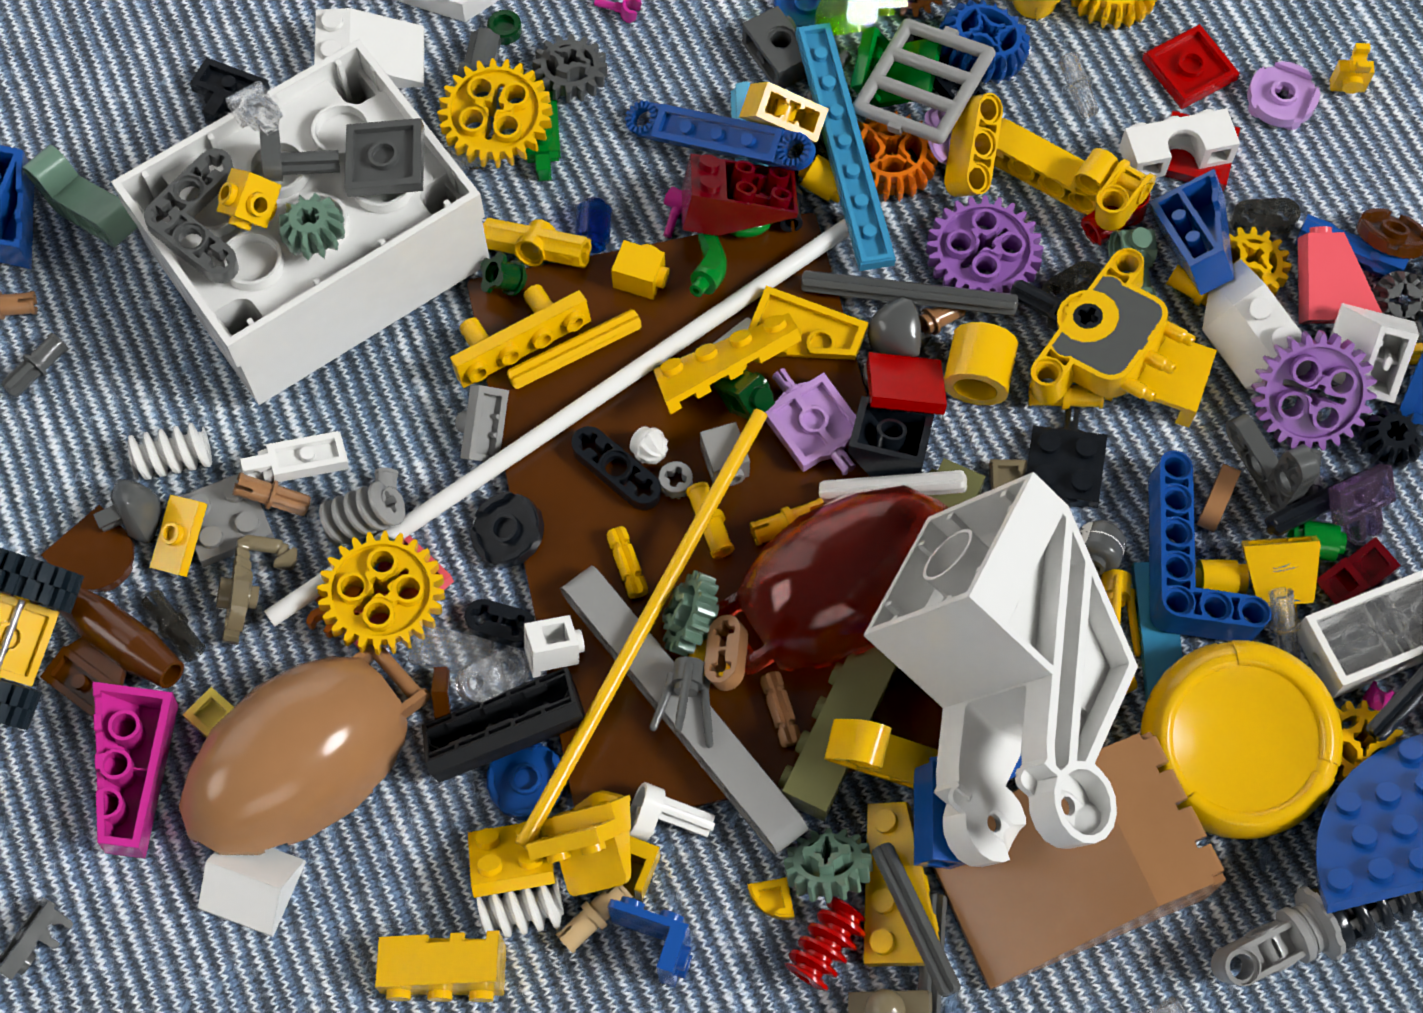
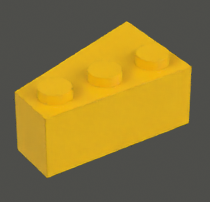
(441, 967)

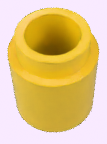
(820, 179)
(1222, 575)

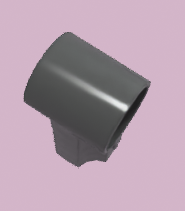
(482, 46)

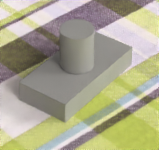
(482, 422)

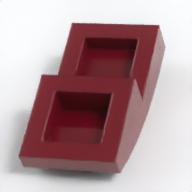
(1358, 572)

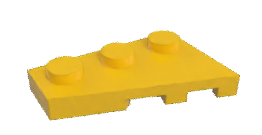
(822, 329)

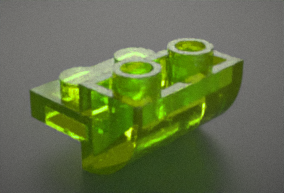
(853, 15)

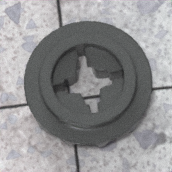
(1392, 286)

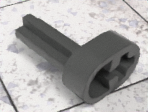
(293, 163)

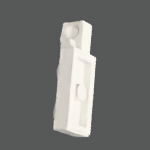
(297, 458)

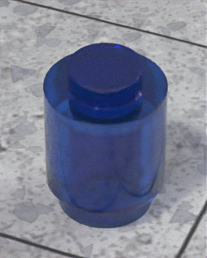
(594, 222)

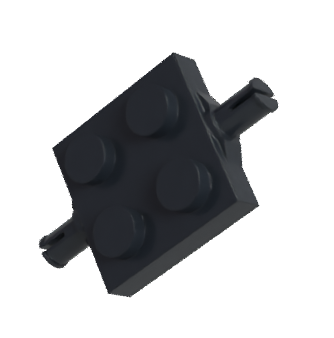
(1069, 460)

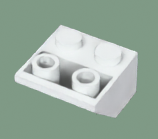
(1384, 340)

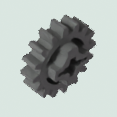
(570, 68)

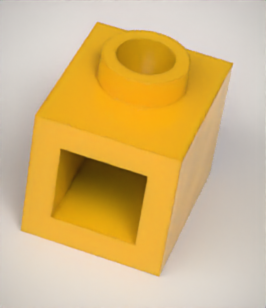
(639, 269)

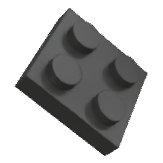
(384, 157)

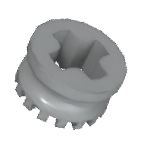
(669, 471)

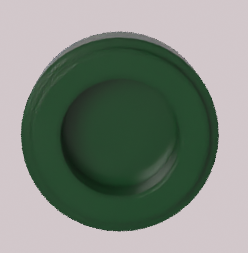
(506, 24)

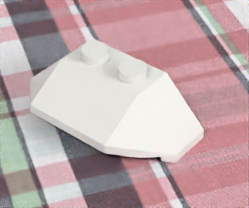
(1246, 323)

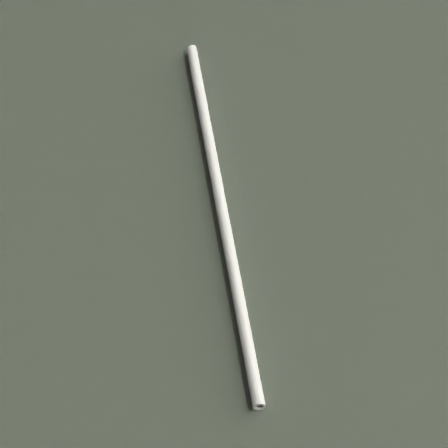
(582, 406)

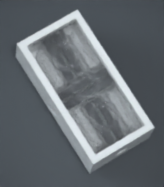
(1366, 636)

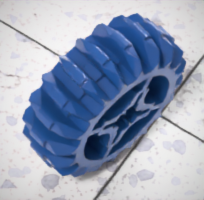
(991, 27)

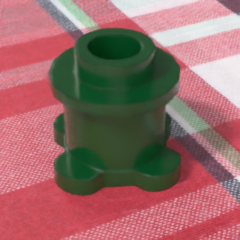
(503, 275)

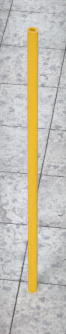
(640, 631)

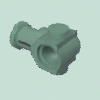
(1140, 240)

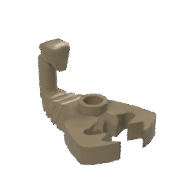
(237, 592)

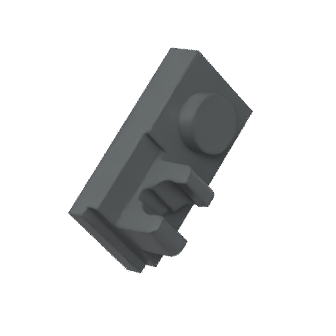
(18, 953)

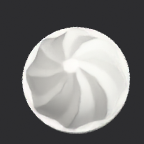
(649, 445)

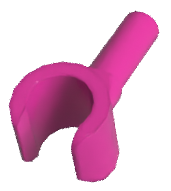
(623, 8)
(673, 200)
(1376, 697)

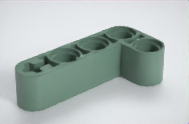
(78, 198)

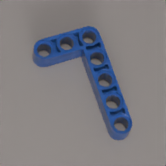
(1179, 559)

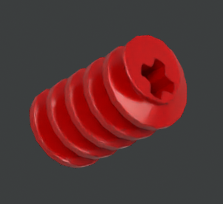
(826, 943)

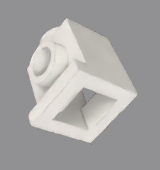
(552, 644)

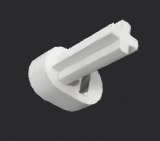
(652, 805)

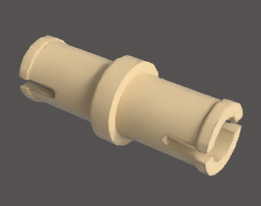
(590, 918)

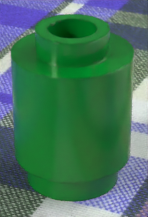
(1331, 538)

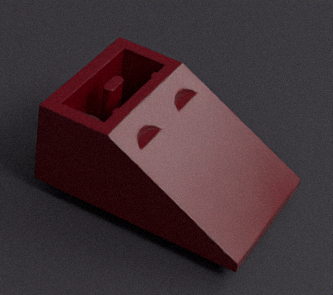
(735, 195)

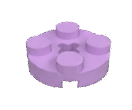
(1278, 111)

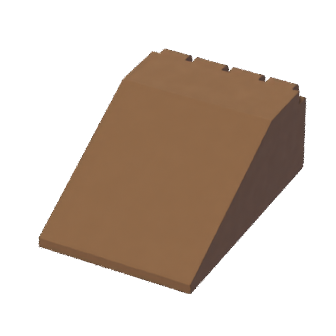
(1068, 900)

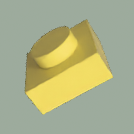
(207, 711)

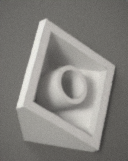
(250, 888)

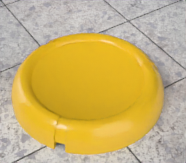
(1246, 737)

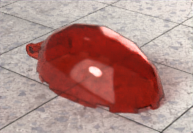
(826, 577)

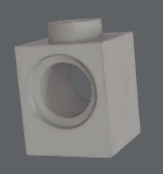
(716, 447)

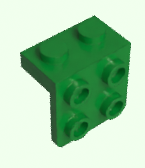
(870, 51)

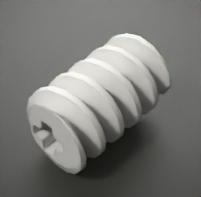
(169, 452)
(521, 909)

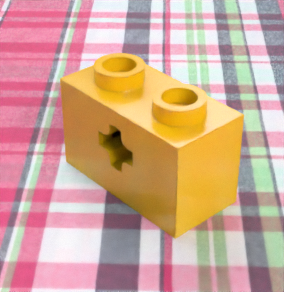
(783, 109)

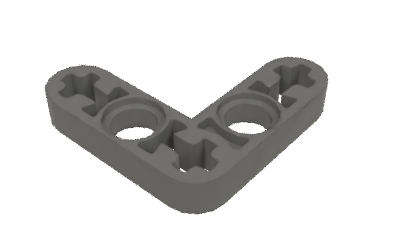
(183, 221)
(1280, 480)

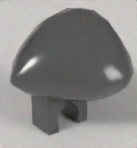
(897, 329)
(135, 508)

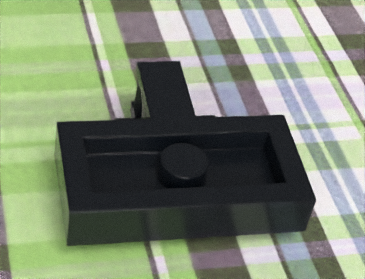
(216, 83)

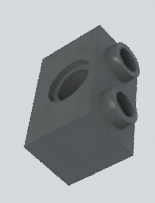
(763, 37)

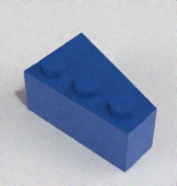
(15, 209)

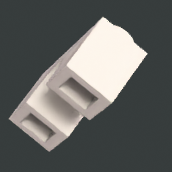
(1205, 135)

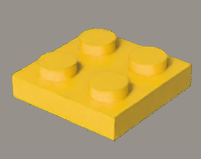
(502, 865)

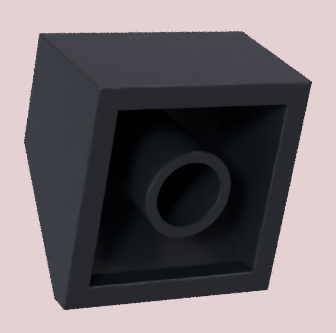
(889, 440)

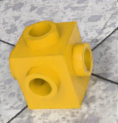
(248, 199)

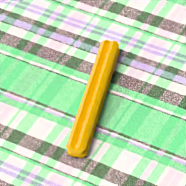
(574, 349)

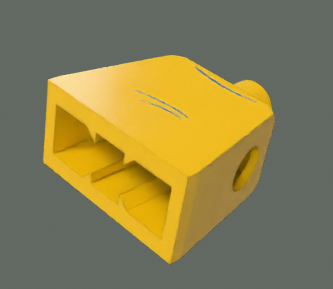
(1283, 563)

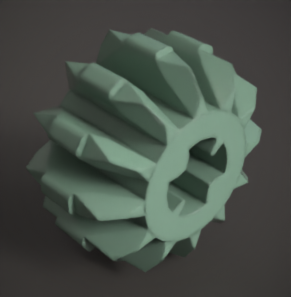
(311, 226)

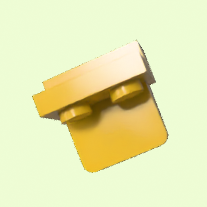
(589, 843)

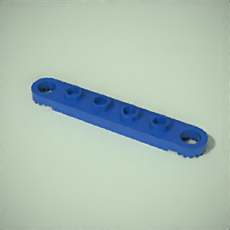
(720, 135)

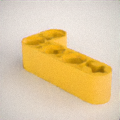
(1053, 168)
(874, 751)

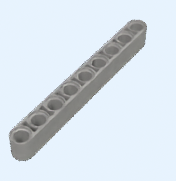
(727, 760)

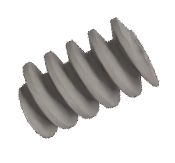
(361, 512)

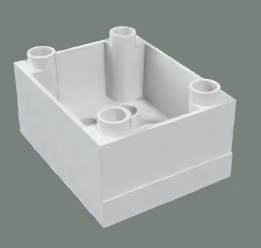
(397, 251)

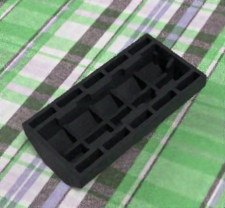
(502, 725)

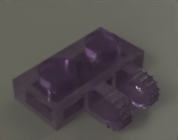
(1360, 500)

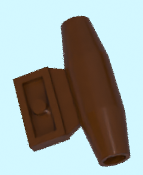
(105, 652)

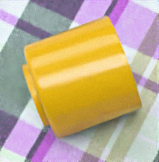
(980, 363)

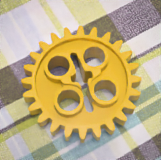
(464, 107)
(405, 615)

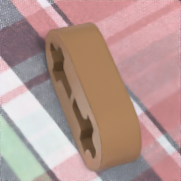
(1218, 498)
(730, 652)

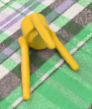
(1119, 591)

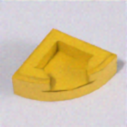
(773, 898)

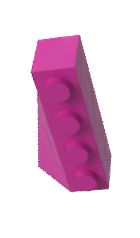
(130, 761)

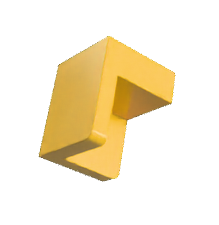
(643, 864)

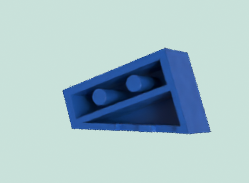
(1197, 230)

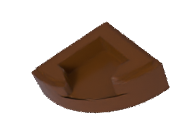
(439, 691)

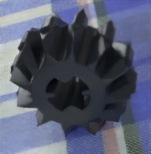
(1391, 438)

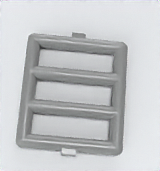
(953, 108)

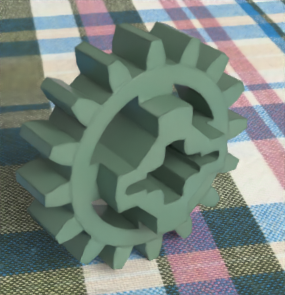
(690, 613)
(828, 865)

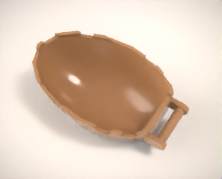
(298, 753)

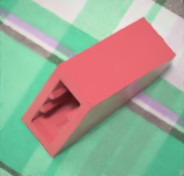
(1329, 277)

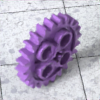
(962, 230)
(1326, 361)

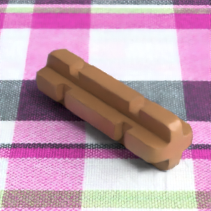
(780, 709)

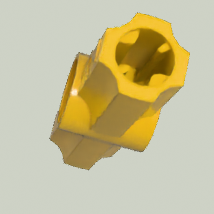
(537, 242)

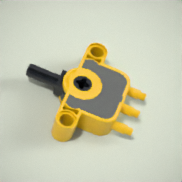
(1102, 333)

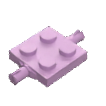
(812, 421)

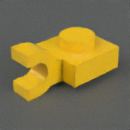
(1353, 74)

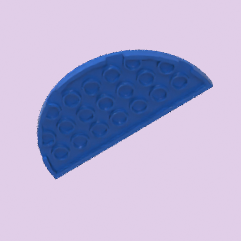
(1374, 830)

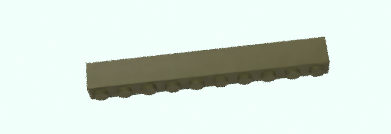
(854, 695)

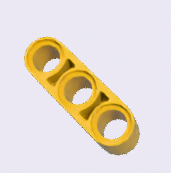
(974, 146)

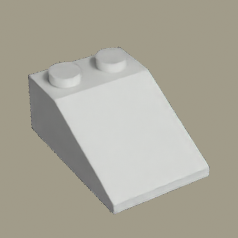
(392, 42)

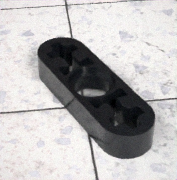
(629, 492)

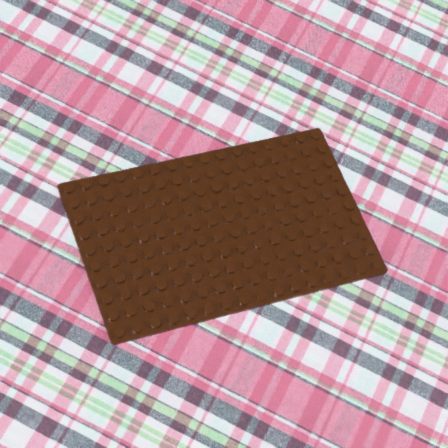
(582, 508)

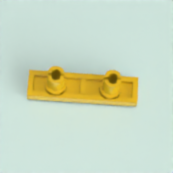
(520, 339)

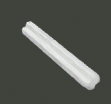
(928, 483)

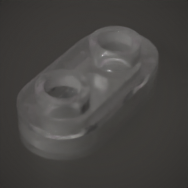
(489, 675)

